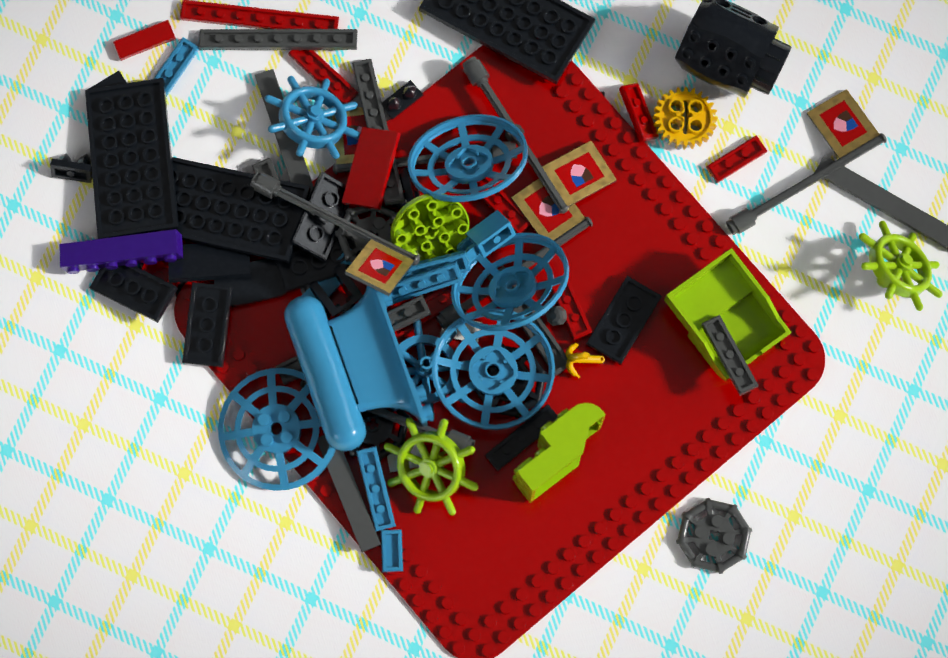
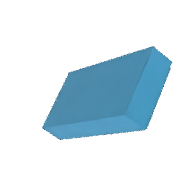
(392, 551)

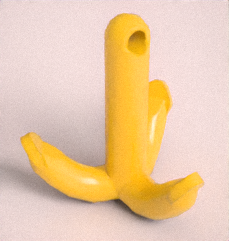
(579, 358)

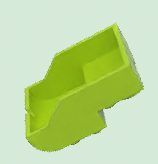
(734, 294)
(559, 451)

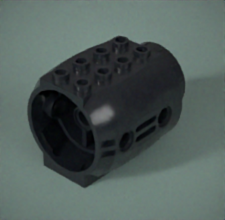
(732, 48)

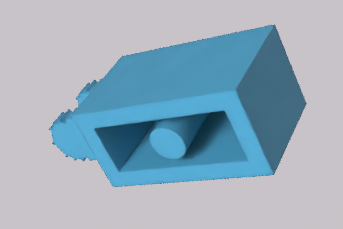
(487, 236)

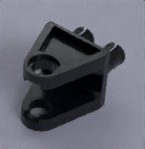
(348, 286)

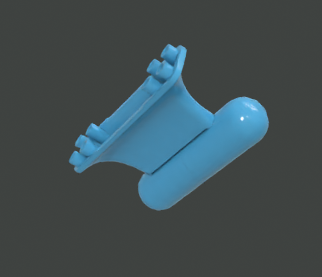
(352, 365)

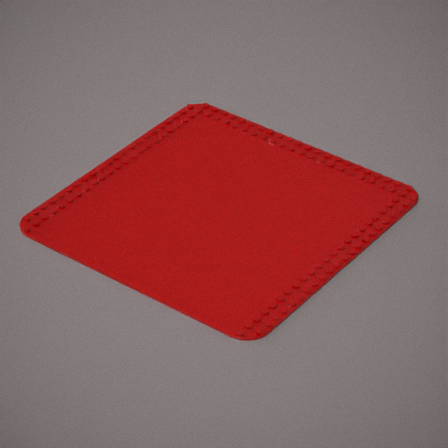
(668, 414)

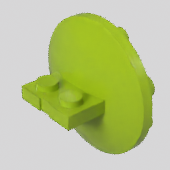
(429, 227)

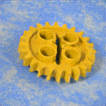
(667, 116)

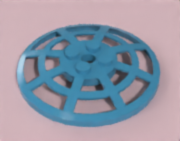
(477, 155)
(502, 282)
(496, 384)
(263, 434)

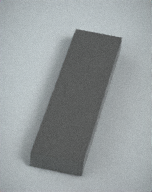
(729, 355)

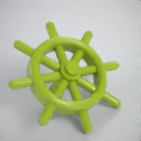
(900, 265)
(431, 466)

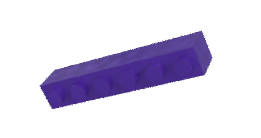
(121, 251)

